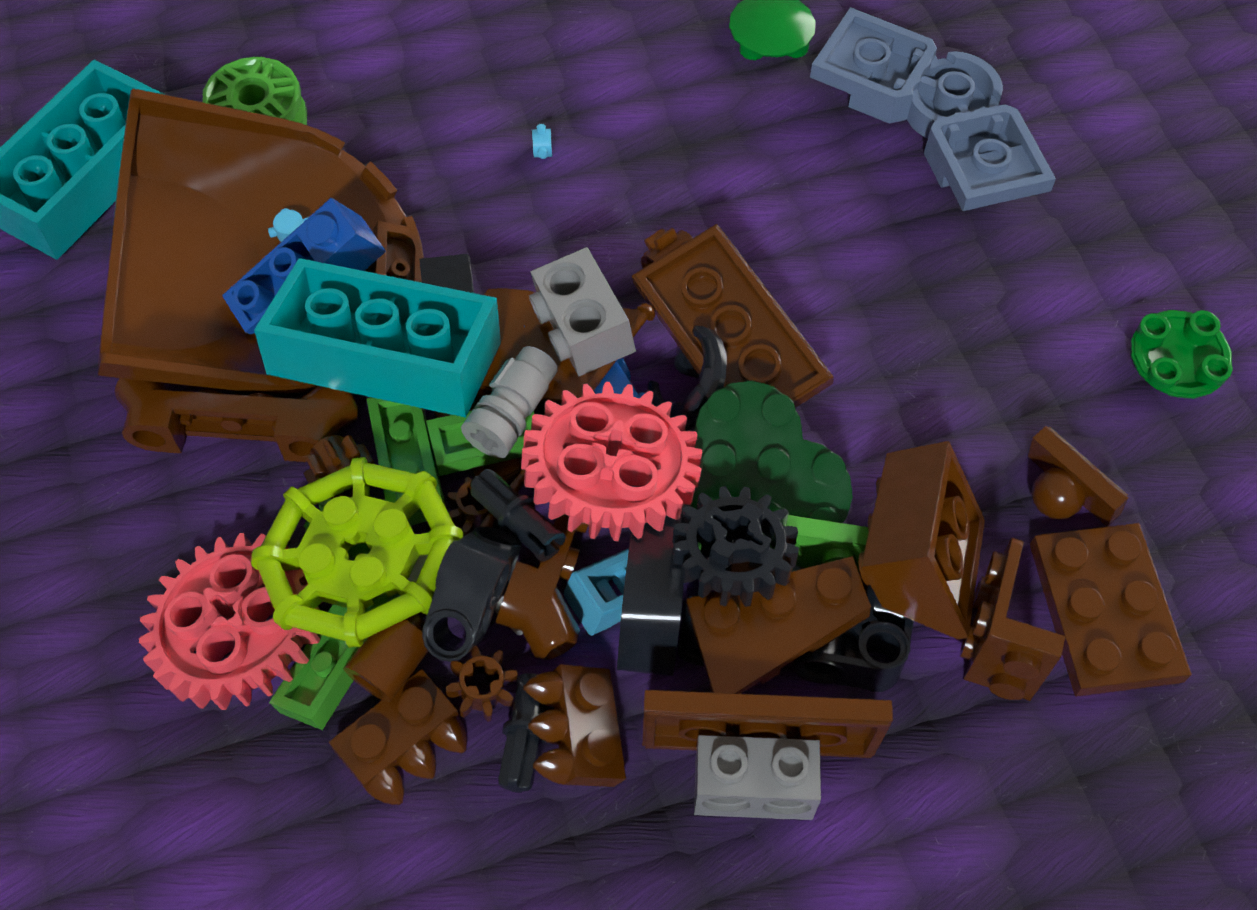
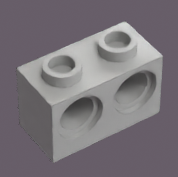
(582, 311)
(757, 777)

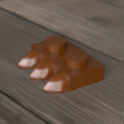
(580, 724)
(400, 736)

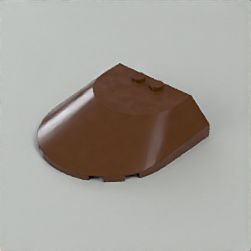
(197, 217)

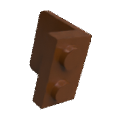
(1004, 652)

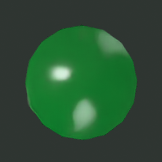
(772, 28)
(1182, 353)

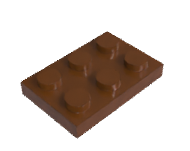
(1109, 609)

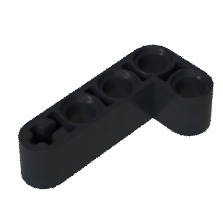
(651, 603)

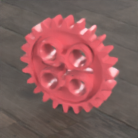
(599, 447)
(228, 621)

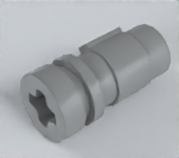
(514, 396)

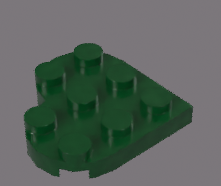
(756, 442)

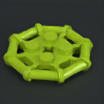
(338, 528)

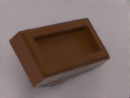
(1071, 481)

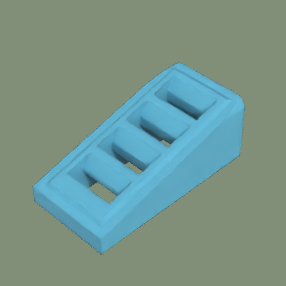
(592, 595)

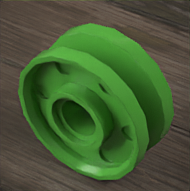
(257, 87)

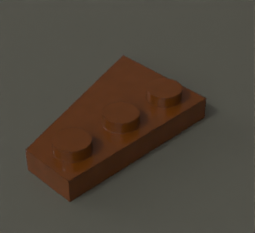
(757, 640)

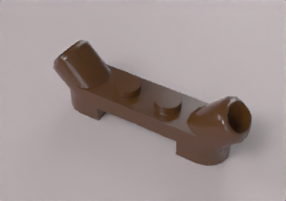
(163, 418)
(536, 604)

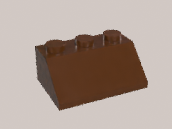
(925, 539)

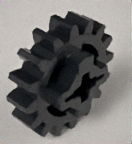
(735, 546)

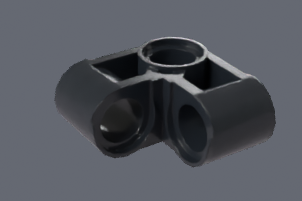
(468, 589)
(847, 656)

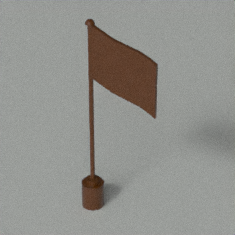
(395, 652)

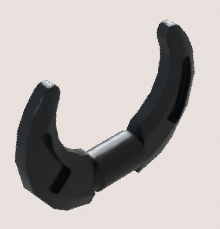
(710, 379)

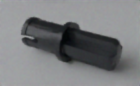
(517, 514)
(521, 744)

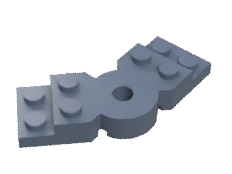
(951, 101)

